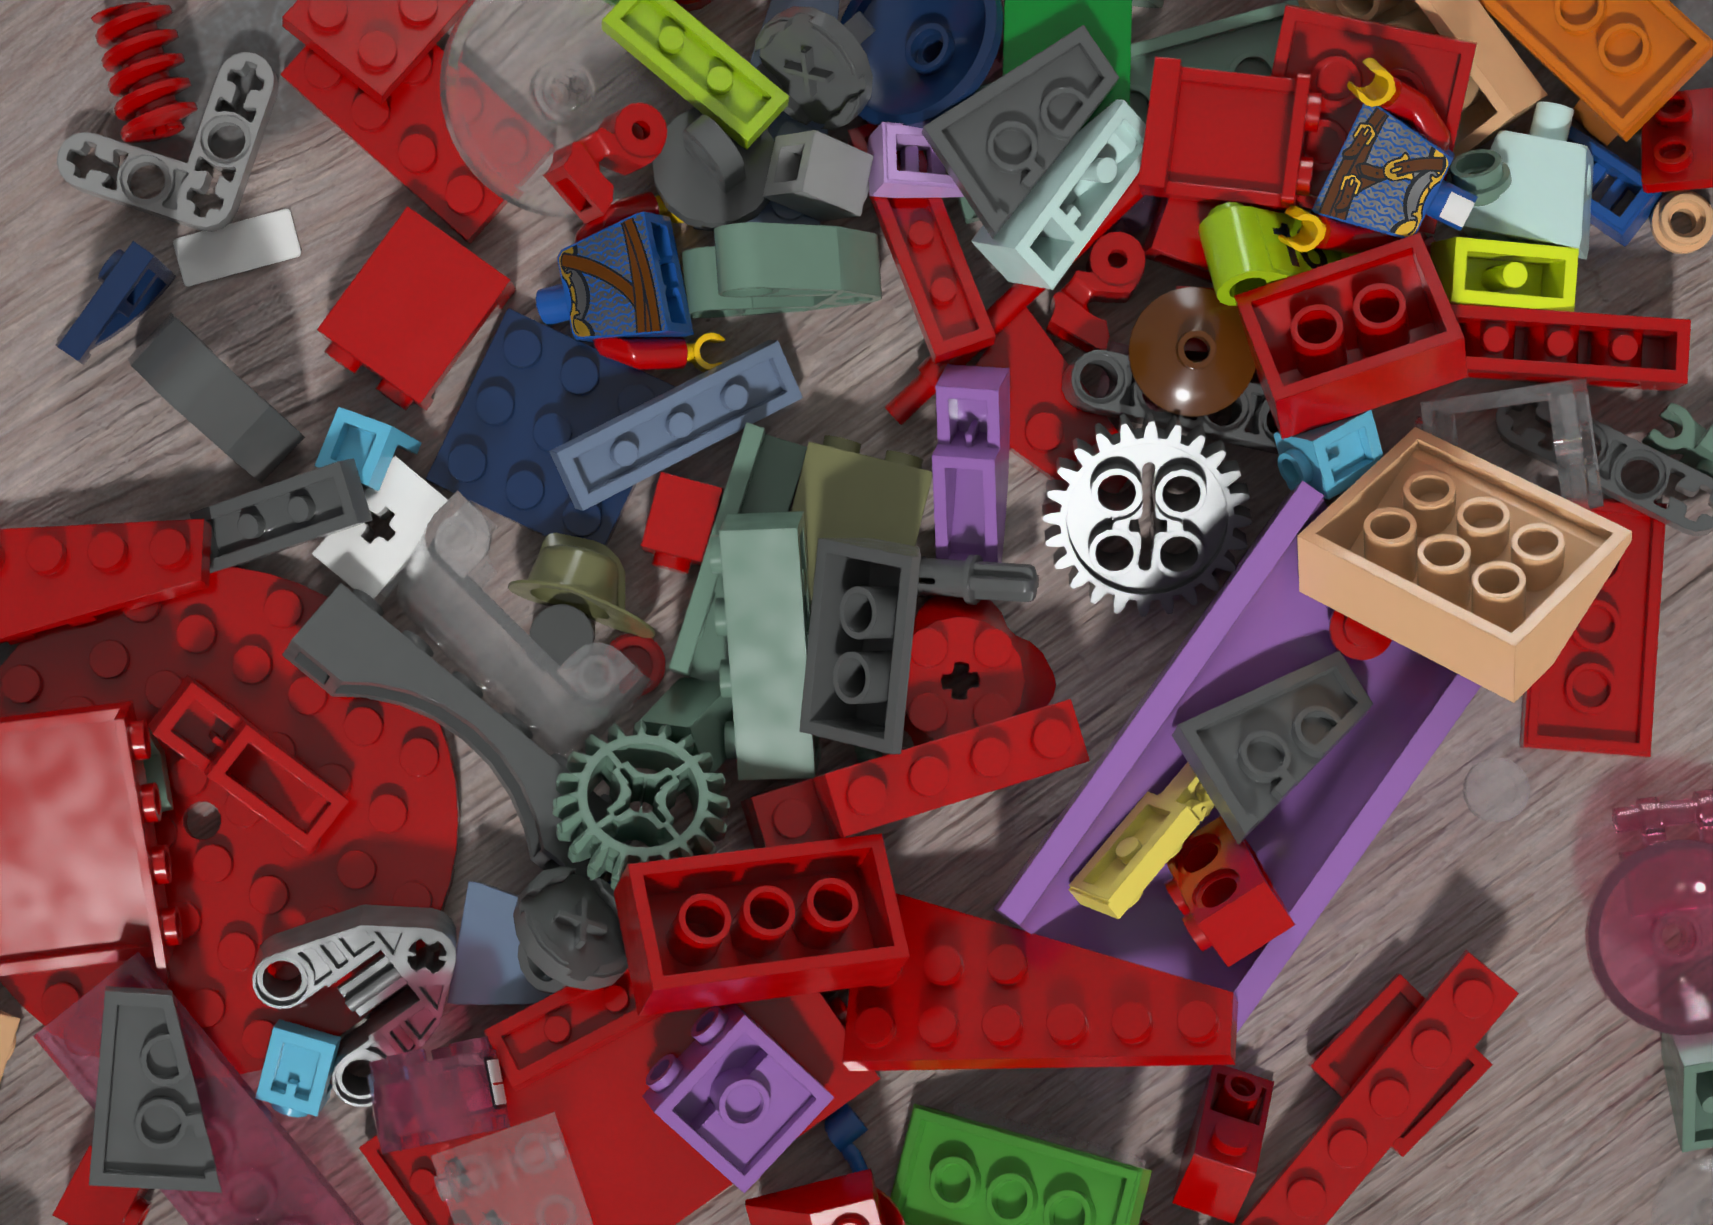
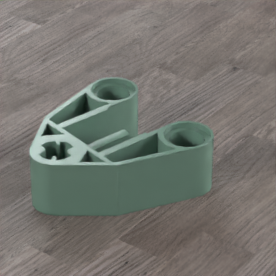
(781, 270)

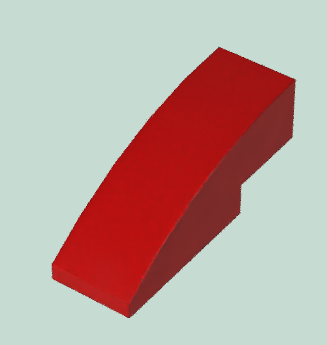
(247, 763)

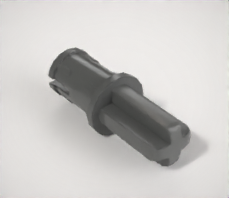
(977, 580)

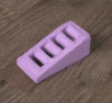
(909, 182)

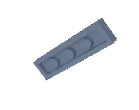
(676, 424)

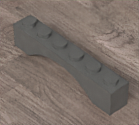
(362, 655)

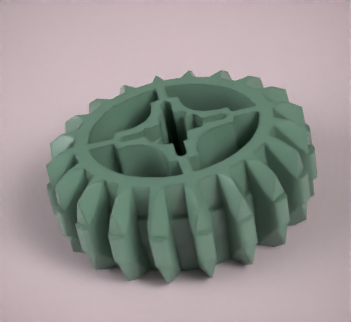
(616, 765)

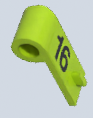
(1246, 251)

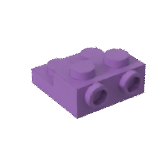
(735, 1095)

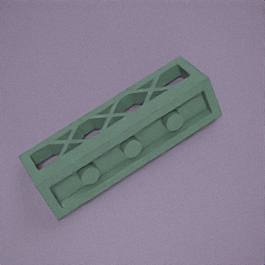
(759, 482)

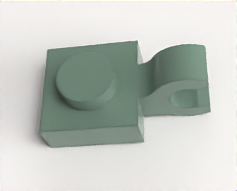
(1689, 440)

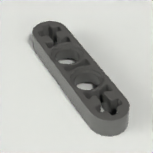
(1615, 453)

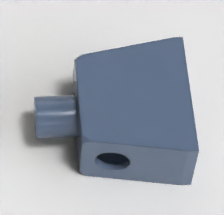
(487, 952)

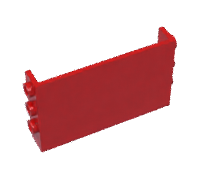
(622, 1151)

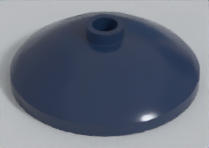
(908, 75)

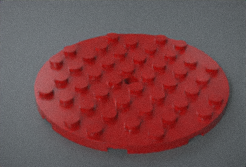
(250, 879)

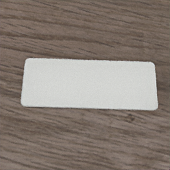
(237, 247)

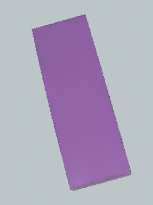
(971, 462)

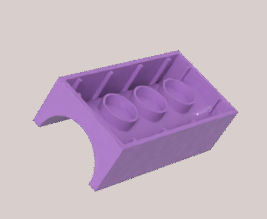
(1312, 838)

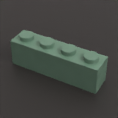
(767, 636)

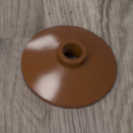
(1160, 361)

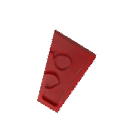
(1040, 415)

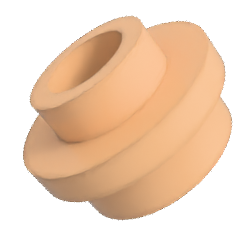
(1698, 211)

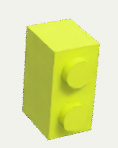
(1506, 273)

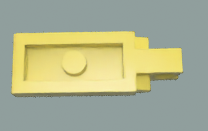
(1142, 845)

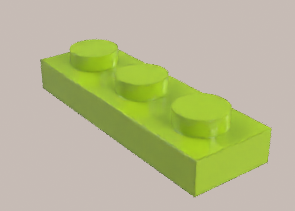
(697, 66)

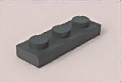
(285, 514)

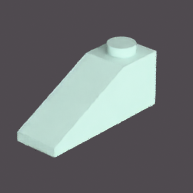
(1068, 201)

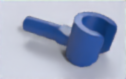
(843, 1129)

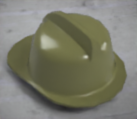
(582, 576)

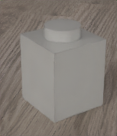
(818, 176)

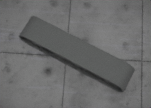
(1245, 428)

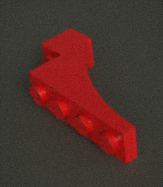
(918, 778)

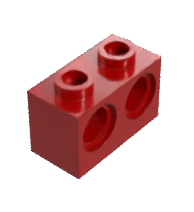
(1225, 894)

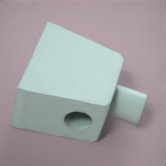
(1548, 186)

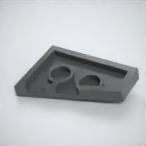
(1020, 124)
(1271, 739)
(147, 1100)

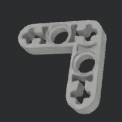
(183, 178)

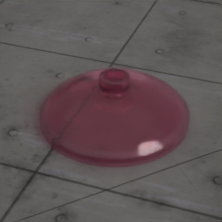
(1624, 943)

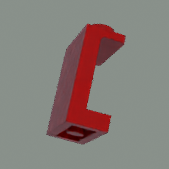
(1227, 136)
(413, 310)

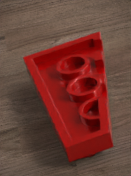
(90, 569)

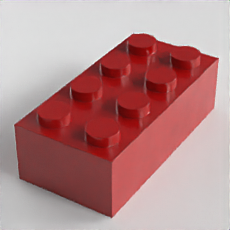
(760, 924)

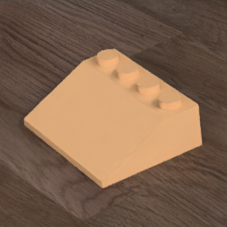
(1460, 562)

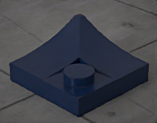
(128, 289)

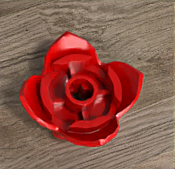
(1008, 669)

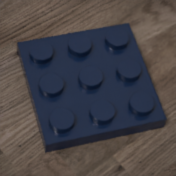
(524, 402)

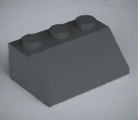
(860, 642)

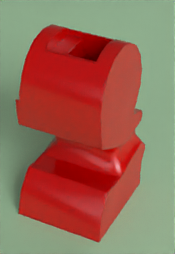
(621, 144)
(1110, 277)

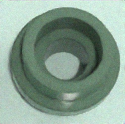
(1480, 174)

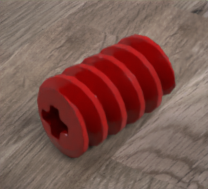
(143, 71)

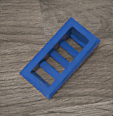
(1626, 178)

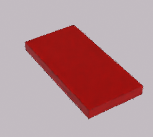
(1605, 677)

